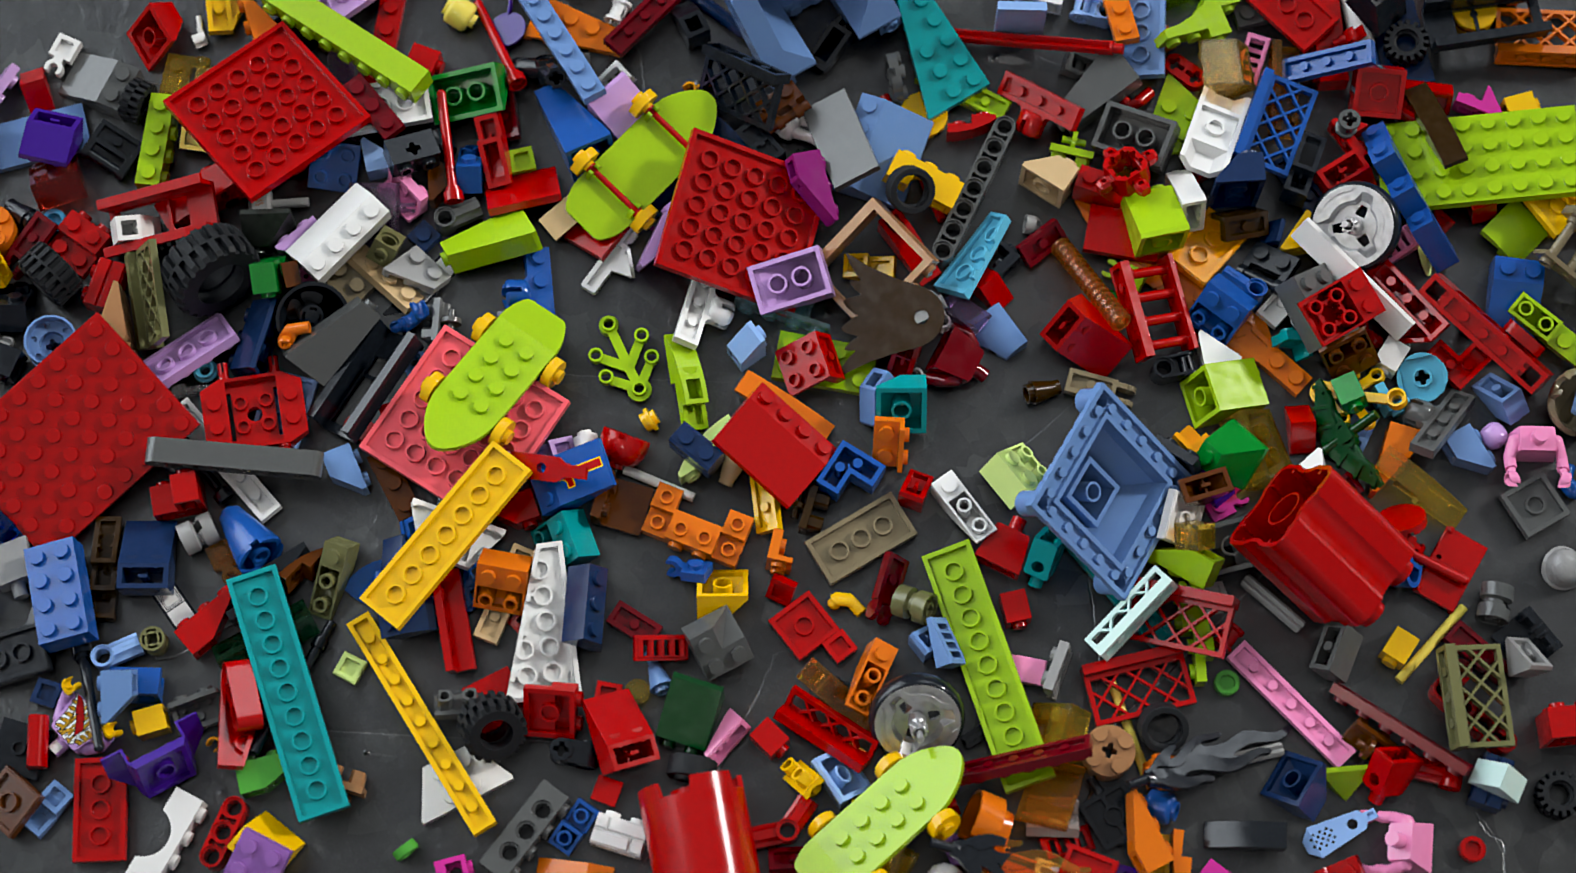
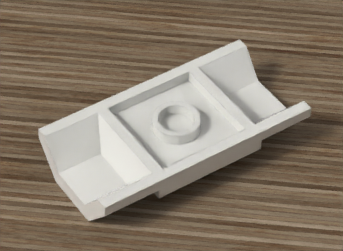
(1213, 133)

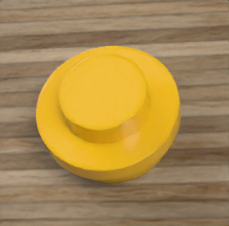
(649, 419)

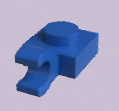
(693, 571)

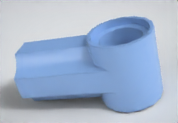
(120, 652)

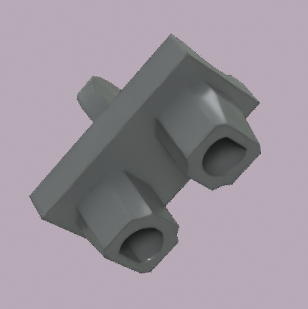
(440, 314)
(449, 706)

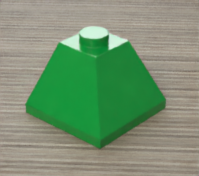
(1234, 448)

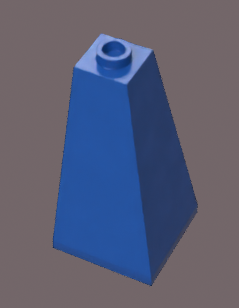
(571, 125)

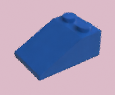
(1507, 281)

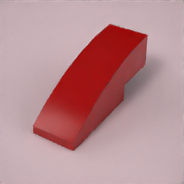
(494, 149)

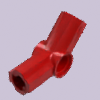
(796, 817)

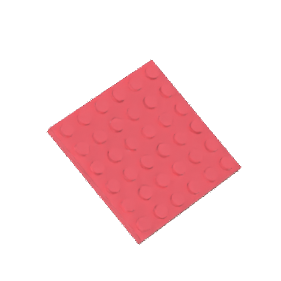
(399, 432)

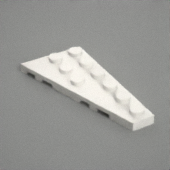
(539, 653)

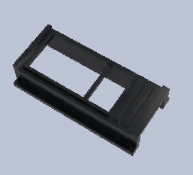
(1443, 34)
(378, 343)

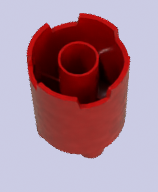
(699, 826)

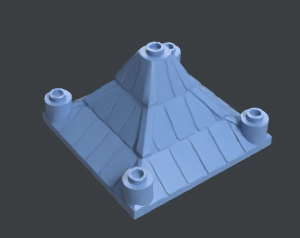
(1106, 491)

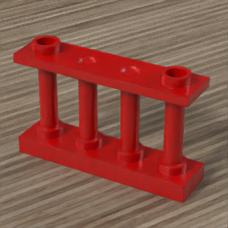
(1131, 300)

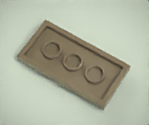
(860, 538)

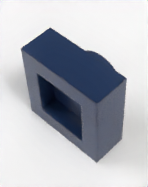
(424, 236)
(46, 693)

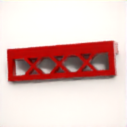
(454, 624)
(826, 734)

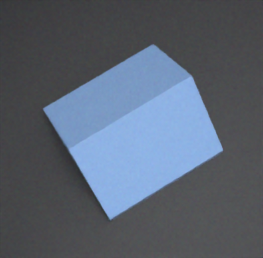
(840, 780)

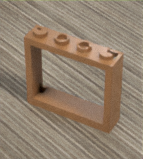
(855, 227)

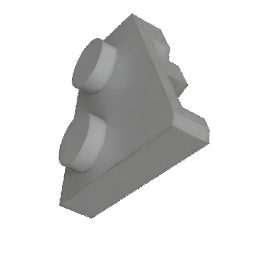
(418, 271)

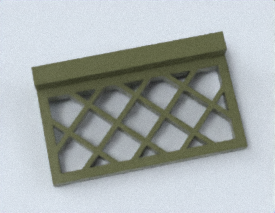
(147, 296)
(1454, 693)

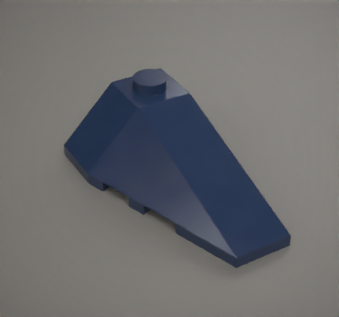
(425, 617)

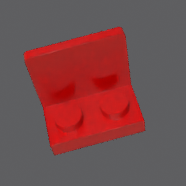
(809, 362)

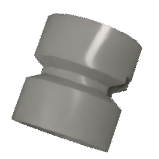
(198, 533)

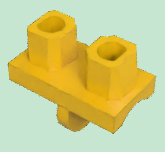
(802, 778)

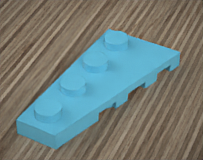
(972, 260)

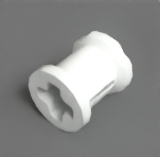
(618, 12)

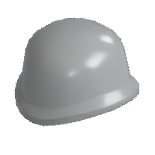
(1560, 568)

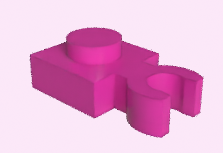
(1226, 509)

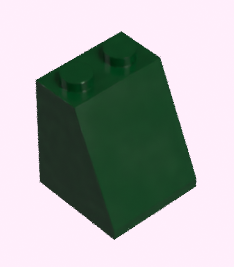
(689, 714)

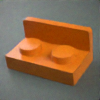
(889, 441)
(776, 560)

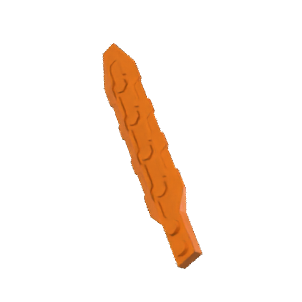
(1250, 341)

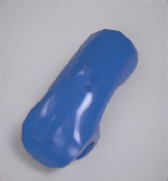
(412, 319)

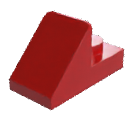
(1349, 144)

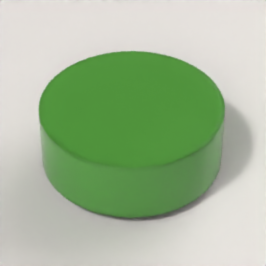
(1226, 683)
(405, 850)

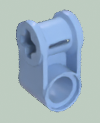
(1089, 14)

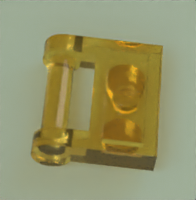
(178, 71)

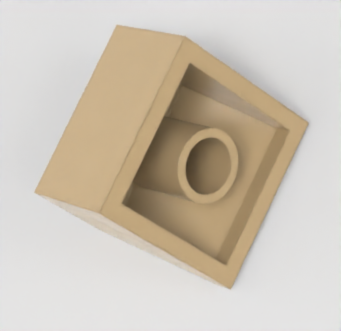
(1050, 178)

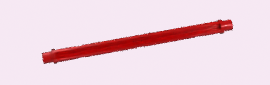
(1040, 42)

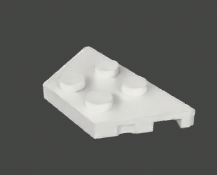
(487, 539)
(435, 798)

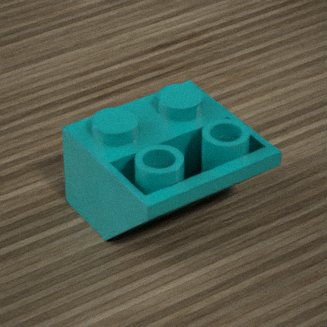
(574, 532)

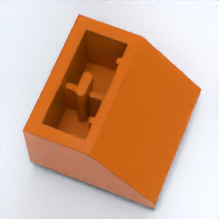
(501, 581)

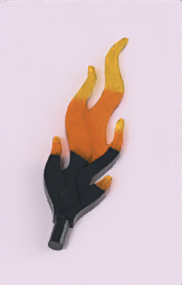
(978, 854)

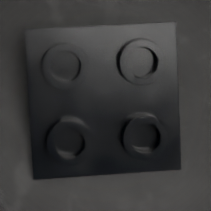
(1529, 625)

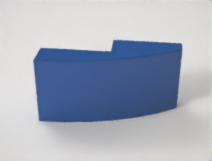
(574, 826)

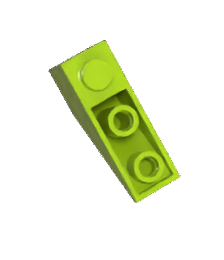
(1197, 567)

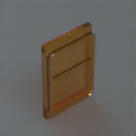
(1053, 800)

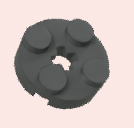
(895, 74)

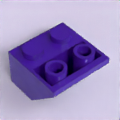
(51, 137)

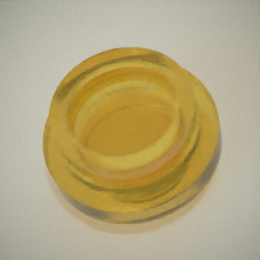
(639, 689)

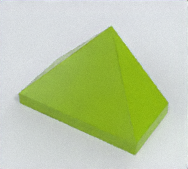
(1345, 779)

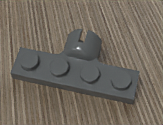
(1436, 422)

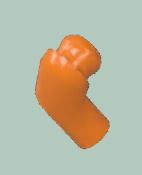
(291, 332)

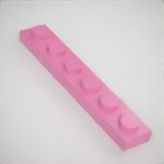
(1290, 704)

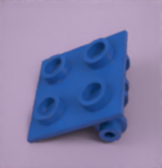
(336, 168)

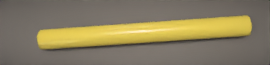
(1431, 643)
(1128, 727)

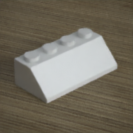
(339, 233)

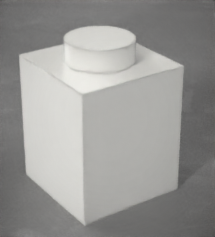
(1391, 356)

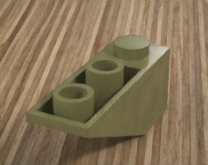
(333, 574)

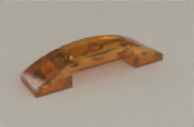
(830, 690)

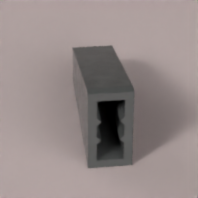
(1104, 80)
(333, 339)

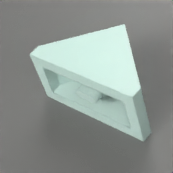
(1498, 779)

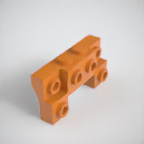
(694, 534)

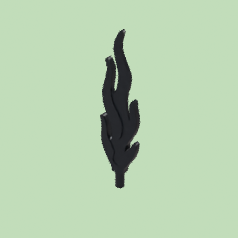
(1194, 758)

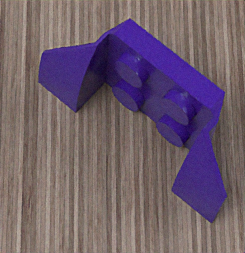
(163, 766)

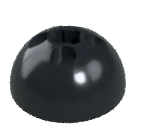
(306, 296)

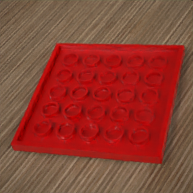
(267, 111)
(730, 214)

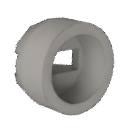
(1030, 224)

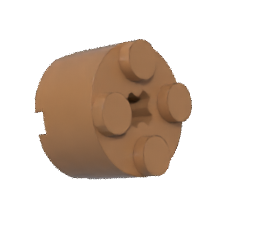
(1122, 752)

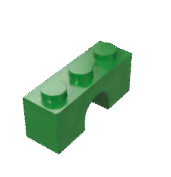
(267, 276)

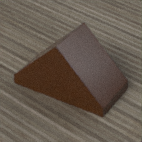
(436, 185)
(1206, 486)

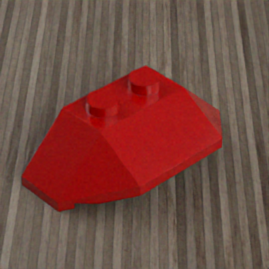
(1428, 319)

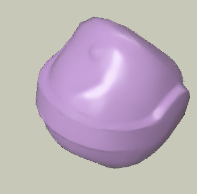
(1494, 435)

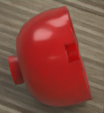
(622, 448)

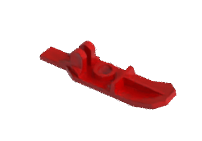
(555, 469)

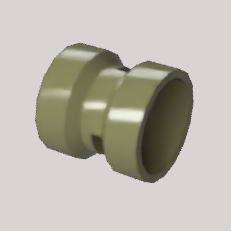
(158, 644)

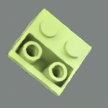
(1013, 472)

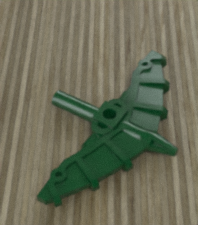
(1341, 439)

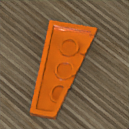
(583, 28)

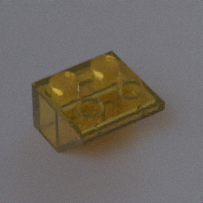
(1226, 66)
(1060, 721)

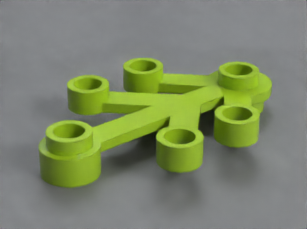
(625, 363)

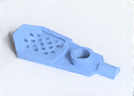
(1340, 830)

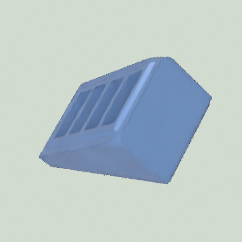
(944, 644)

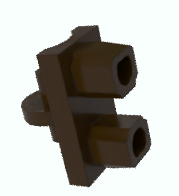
(814, 500)

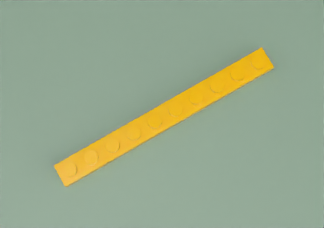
(422, 724)

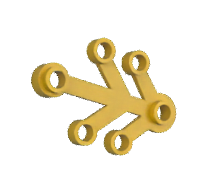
(1377, 398)

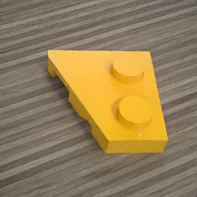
(222, 16)

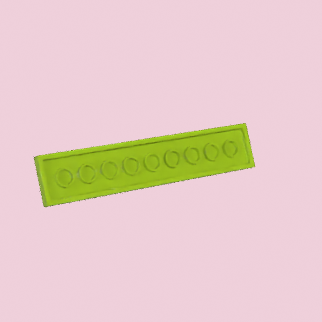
(989, 662)

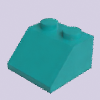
(905, 398)

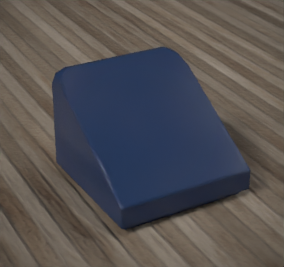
(1276, 230)

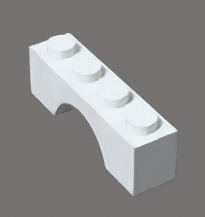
(184, 814)

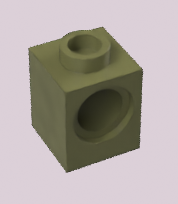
(385, 246)

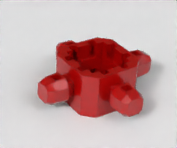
(1138, 180)

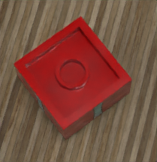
(1378, 91)

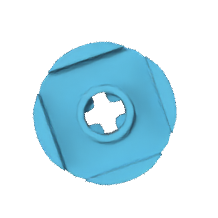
(1431, 365)

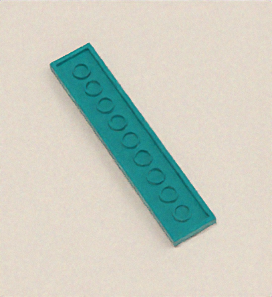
(288, 694)

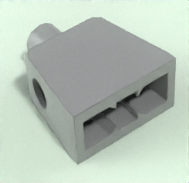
(13, 567)

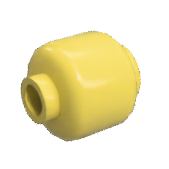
(460, 14)

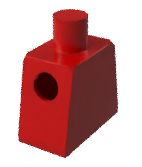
(1005, 548)
(1390, 772)

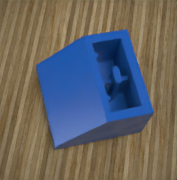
(1221, 309)

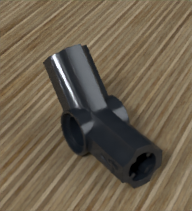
(542, 68)

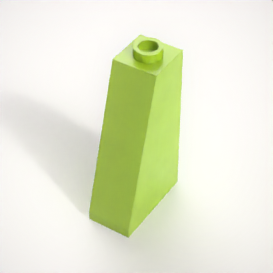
(491, 242)

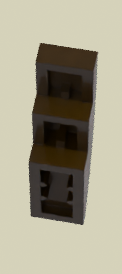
(1435, 125)
(104, 563)

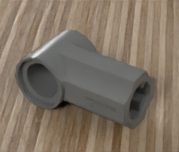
(459, 214)

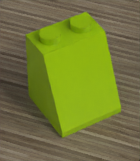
(1155, 221)
(1222, 390)

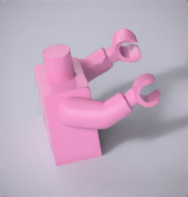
(1535, 445)
(1408, 844)

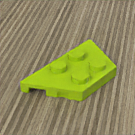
(1177, 105)

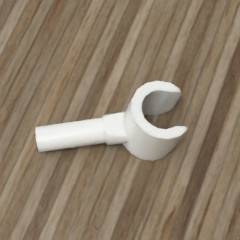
(199, 39)

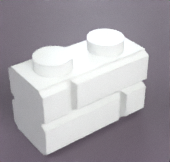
(619, 834)

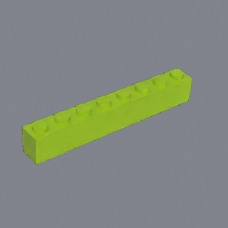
(353, 45)

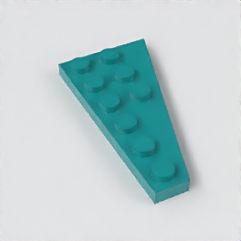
(939, 58)

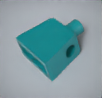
(1043, 557)

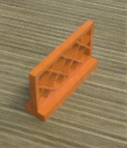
(1538, 54)

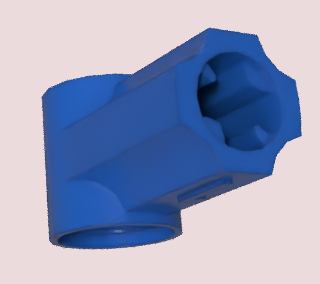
(1254, 287)

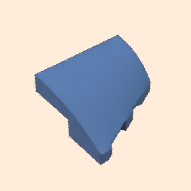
(1001, 334)

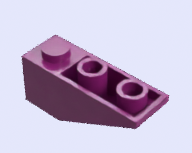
(810, 180)

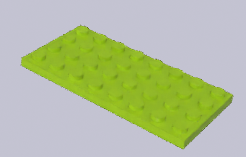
(1508, 153)

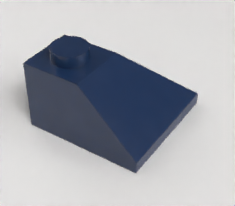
(1298, 785)

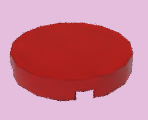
(1406, 518)

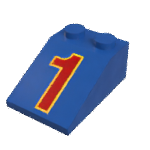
(574, 492)

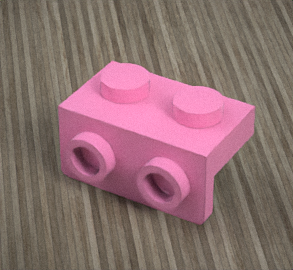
(410, 192)

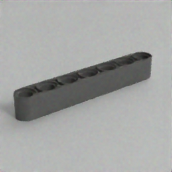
(974, 181)
(234, 458)

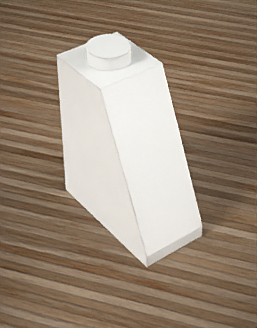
(1189, 196)

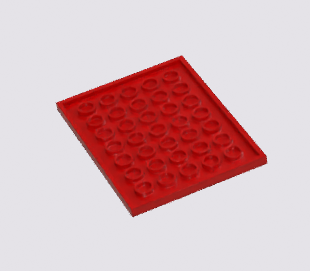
(81, 432)

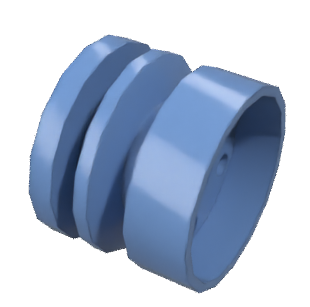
(44, 335)

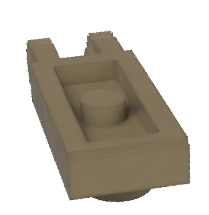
(1081, 379)

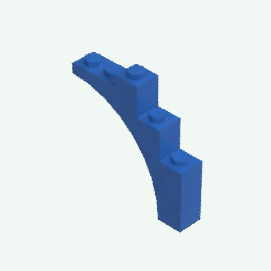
(1408, 197)

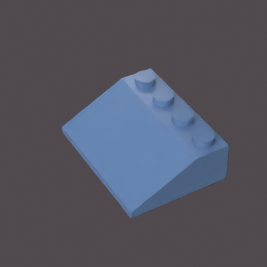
(888, 130)

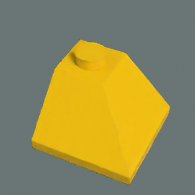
(722, 589)

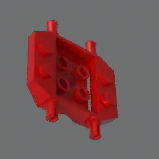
(251, 394)

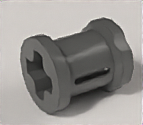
(1353, 122)

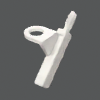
(618, 261)

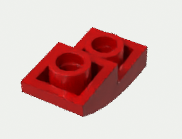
(979, 125)

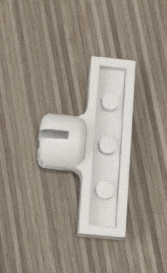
(701, 308)

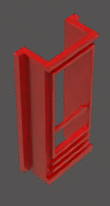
(200, 200)

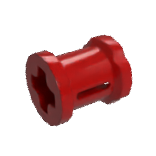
(1235, 633)

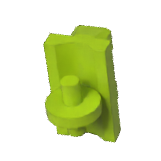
(1081, 156)

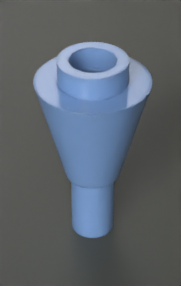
(658, 678)

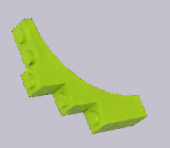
(1204, 24)

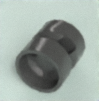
(1495, 602)

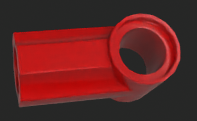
(1437, 774)

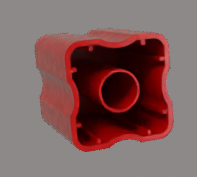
(1324, 546)

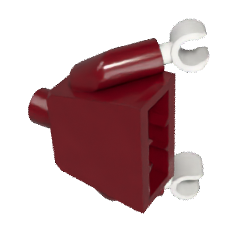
(955, 358)

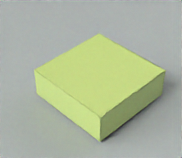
(350, 668)

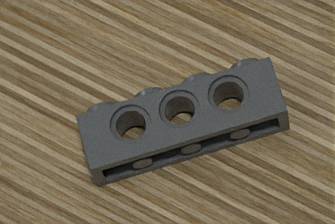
(544, 796)

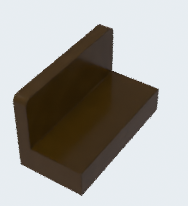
(1242, 223)

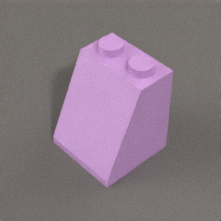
(614, 107)

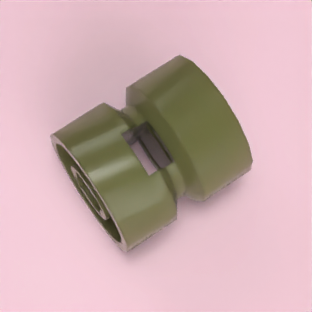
(913, 604)

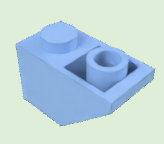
(747, 346)

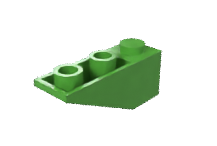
(260, 775)

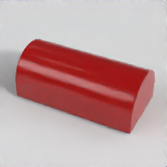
(37, 742)

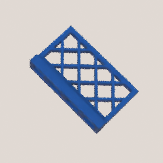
(1257, 110)

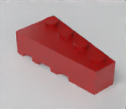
(224, 190)

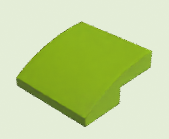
(1514, 231)

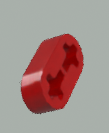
(1184, 72)
(1524, 338)

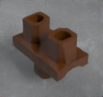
(1365, 738)

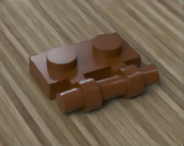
(791, 106)

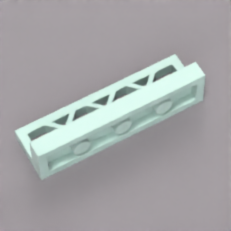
(1135, 616)

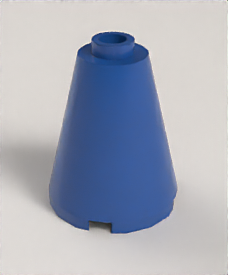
(249, 539)

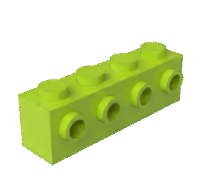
(157, 144)

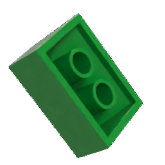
(471, 91)

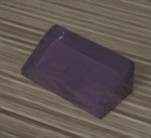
(966, 313)

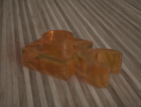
(222, 559)

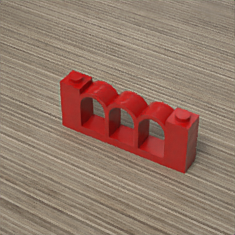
(1485, 333)

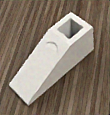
(962, 507)

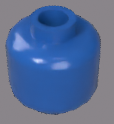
(1162, 806)

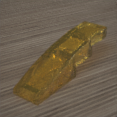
(1421, 487)

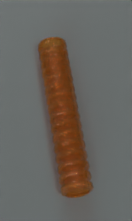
(1091, 284)

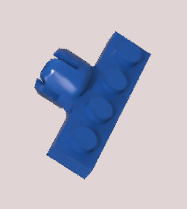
(537, 282)

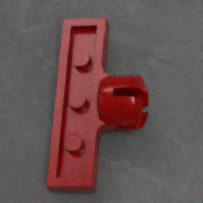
(1038, 106)

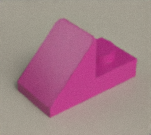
(1469, 105)

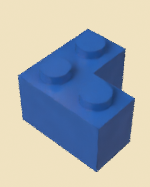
(847, 466)

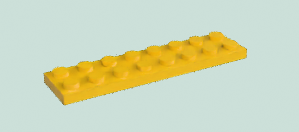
(446, 535)

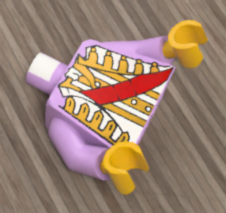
(73, 725)

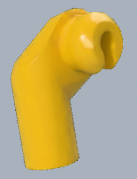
(846, 600)

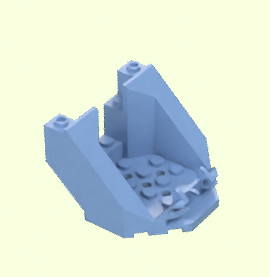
(777, 42)

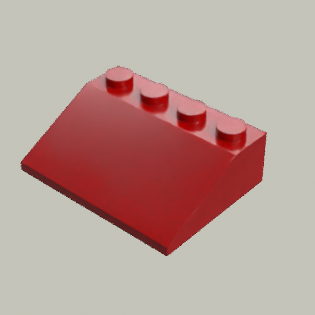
(774, 445)

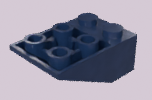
(147, 558)

